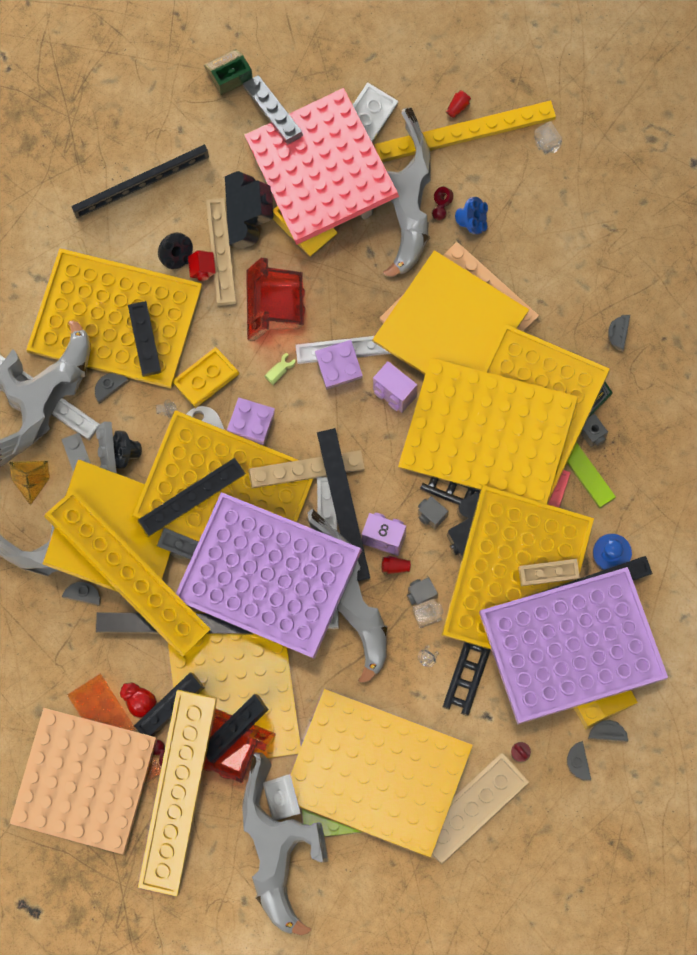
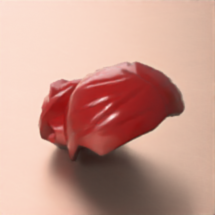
(138, 699)

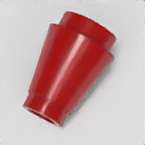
(458, 103)
(394, 565)

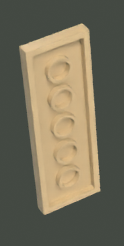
(478, 804)

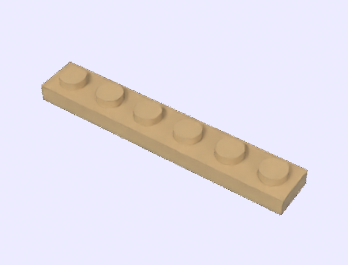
(220, 247)
(300, 470)

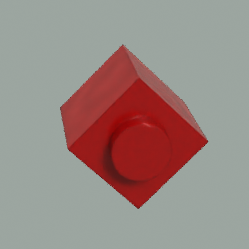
(201, 265)

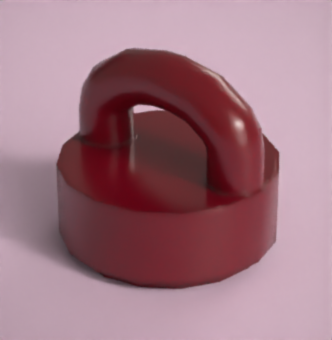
(520, 752)

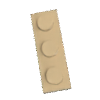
(549, 572)

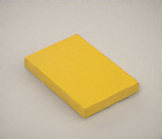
(205, 377)

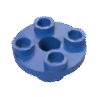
(473, 215)
(611, 551)

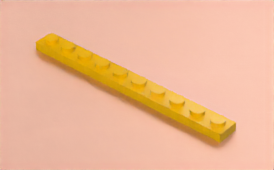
(469, 130)

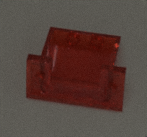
(273, 299)
(238, 758)

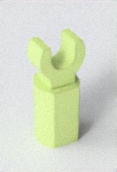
(279, 369)

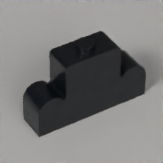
(248, 206)
(459, 534)

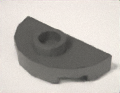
(618, 331)
(108, 385)
(83, 593)
(609, 731)
(578, 762)

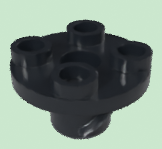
(174, 250)
(125, 449)

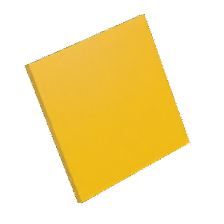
(447, 318)
(114, 501)

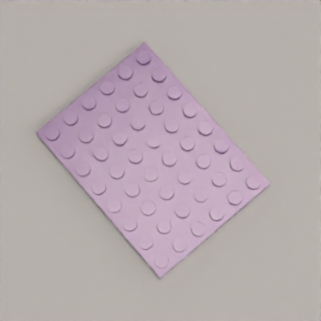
(268, 574)
(572, 645)

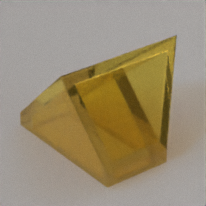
(29, 477)

